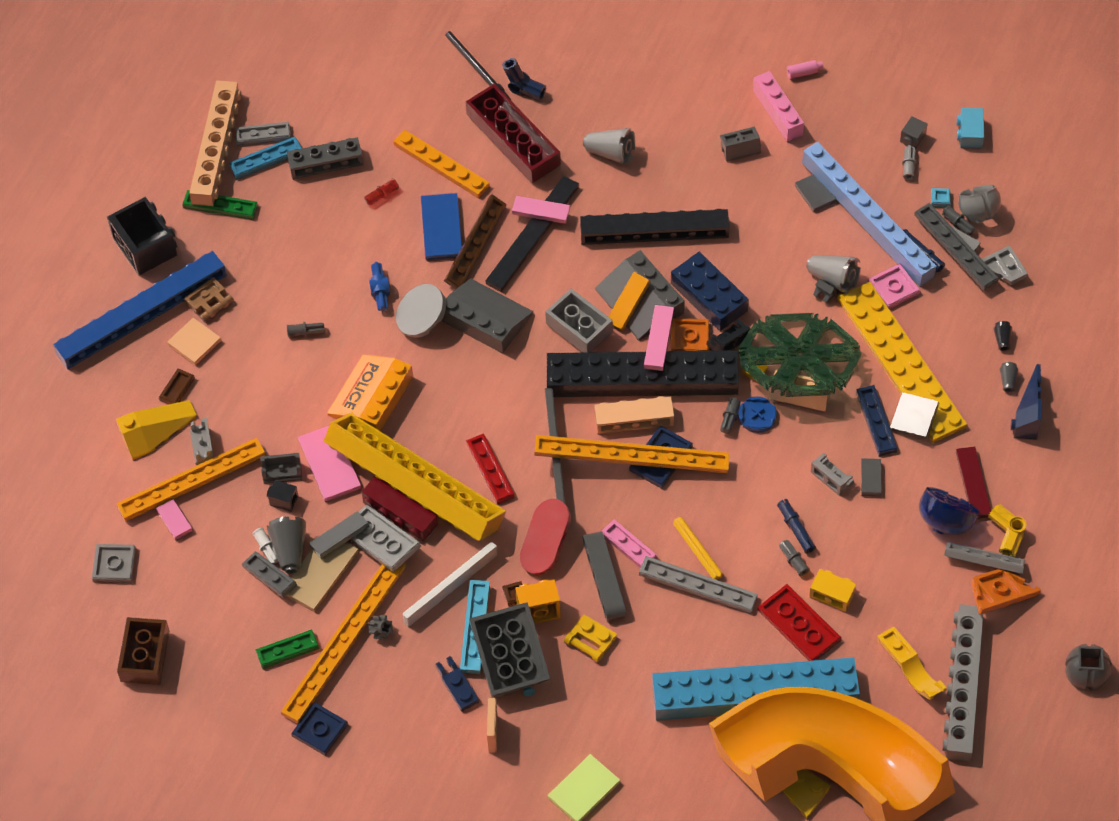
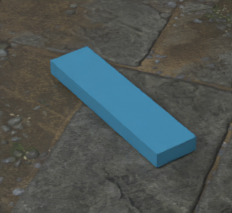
(263, 158)

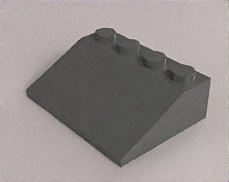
(658, 292)
(485, 315)
(509, 650)

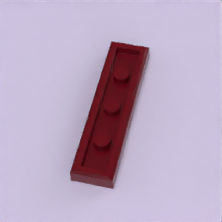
(973, 480)

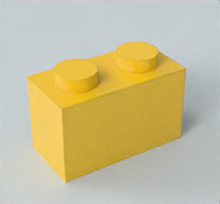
(832, 590)

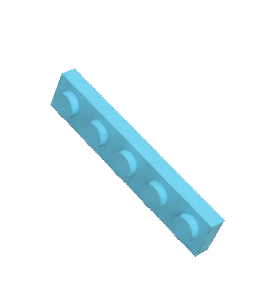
(476, 606)

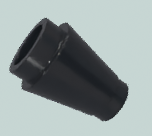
(1003, 334)

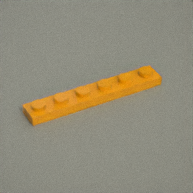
(441, 163)

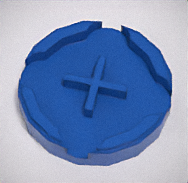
(757, 414)

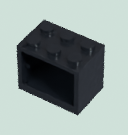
(142, 235)

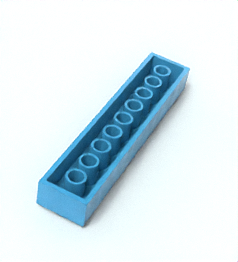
(721, 689)

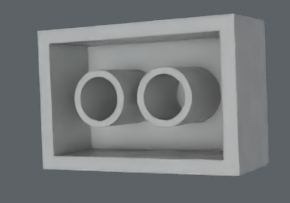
(579, 321)

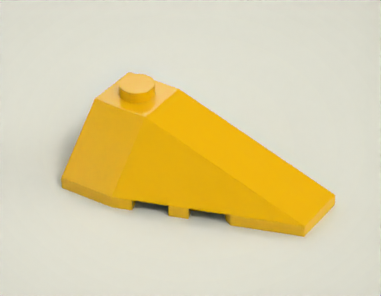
(151, 426)

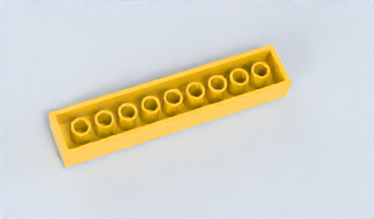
(414, 476)

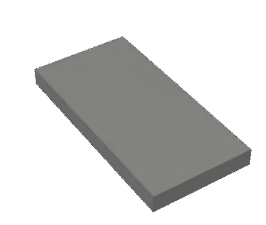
(385, 540)

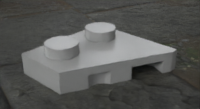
(1006, 265)

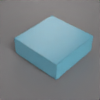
(940, 197)

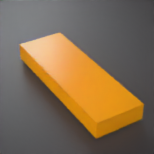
(628, 300)

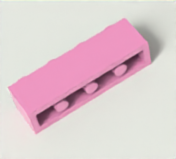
(778, 106)

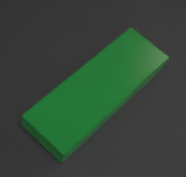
(287, 649)

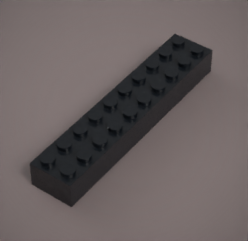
(624, 374)

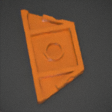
(1000, 589)

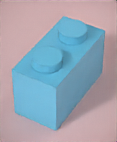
(971, 128)

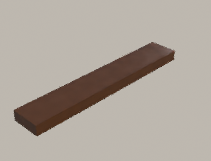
(475, 242)

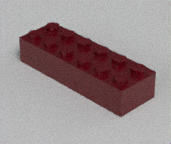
(513, 133)

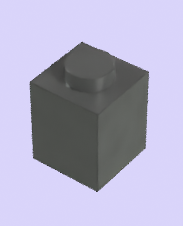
(913, 132)

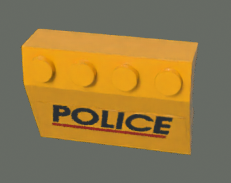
(373, 390)

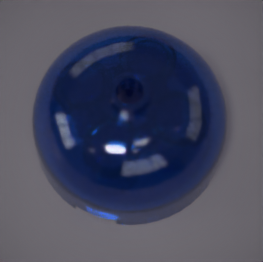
(947, 512)

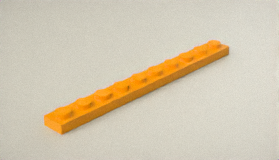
(631, 454)
(340, 643)

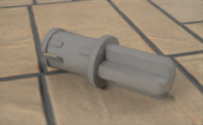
(909, 163)

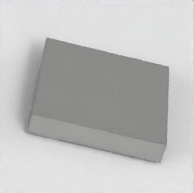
(114, 563)

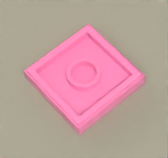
(894, 286)

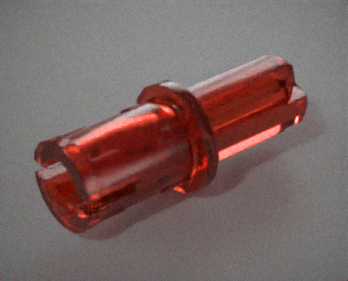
(381, 192)

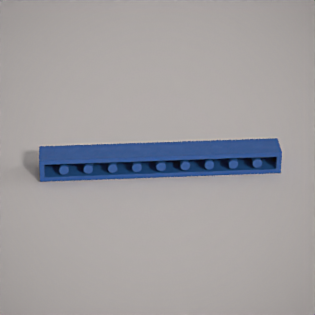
(138, 310)

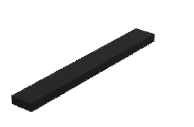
(529, 238)

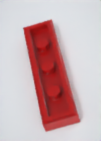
(490, 469)

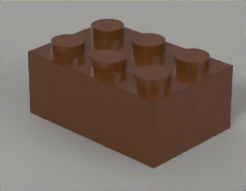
(143, 651)

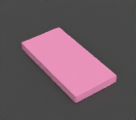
(330, 467)

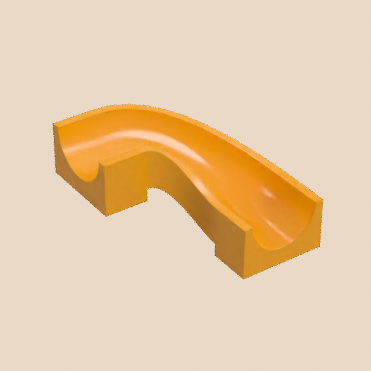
(844, 738)

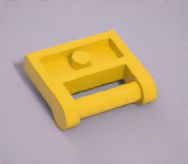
(594, 634)

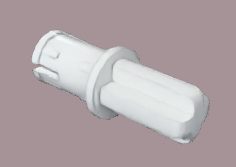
(265, 545)

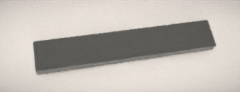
(956, 246)

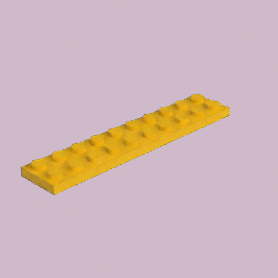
(899, 356)

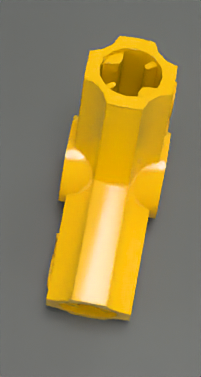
(1007, 522)

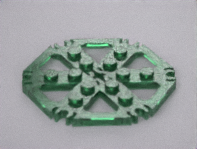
(812, 355)

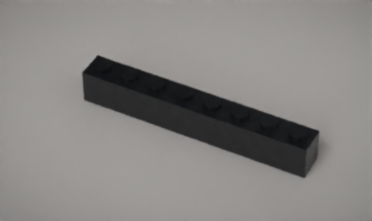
(654, 226)

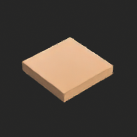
(194, 341)
(492, 725)

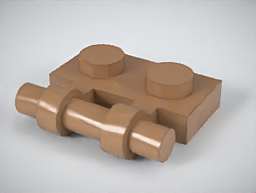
(205, 295)

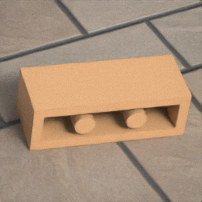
(813, 402)

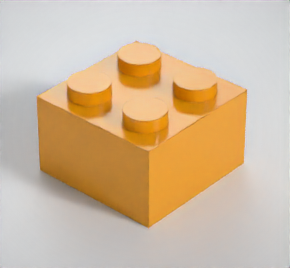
(542, 600)

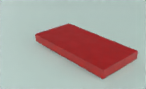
(799, 623)

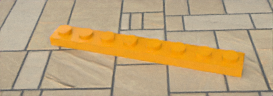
(190, 479)

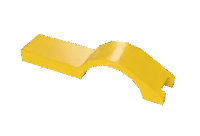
(910, 664)

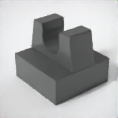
(828, 290)

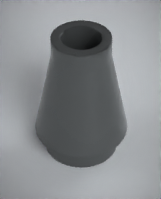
(1008, 375)

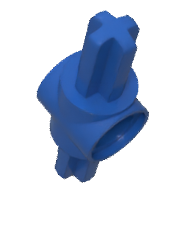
(379, 286)

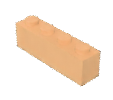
(634, 415)

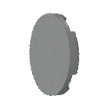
(420, 310)

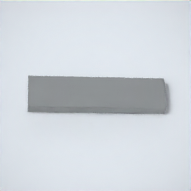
(984, 557)

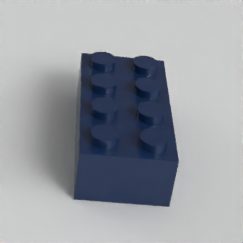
(709, 291)

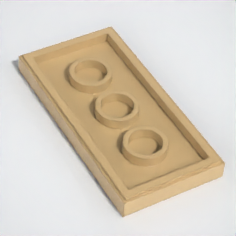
(320, 575)

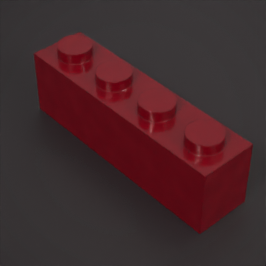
(399, 508)

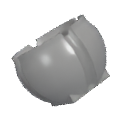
(980, 203)

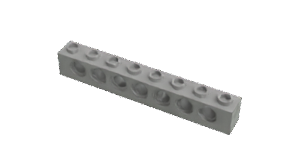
(962, 748)

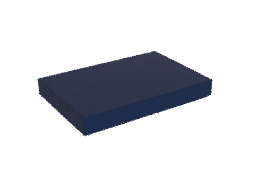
(660, 475)

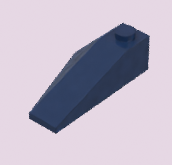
(1029, 412)

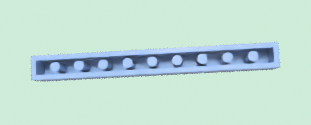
(869, 214)

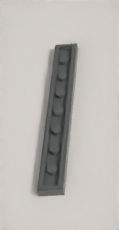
(553, 432)

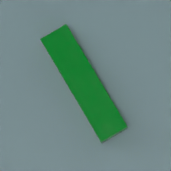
(225, 206)

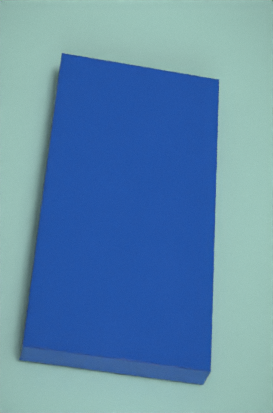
(441, 226)

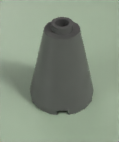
(288, 541)

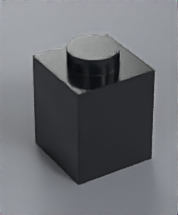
(282, 495)

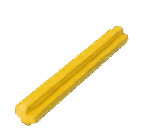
(698, 549)

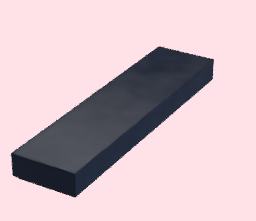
(876, 420)

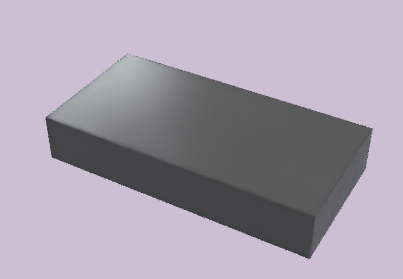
(870, 477)

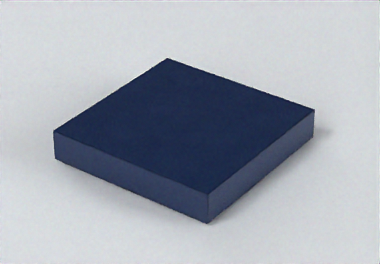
(319, 729)

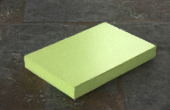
(583, 788)

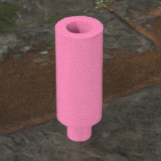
(804, 69)

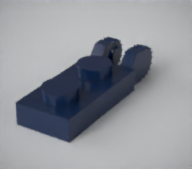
(457, 685)

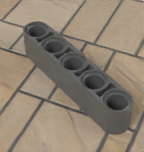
(604, 575)

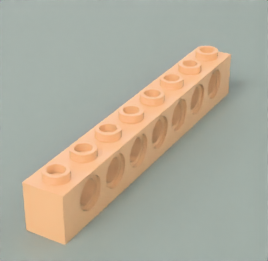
(215, 143)

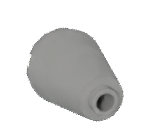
(611, 144)
(836, 271)

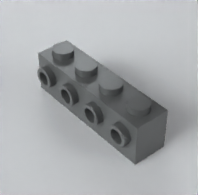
(325, 158)

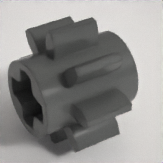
(380, 627)

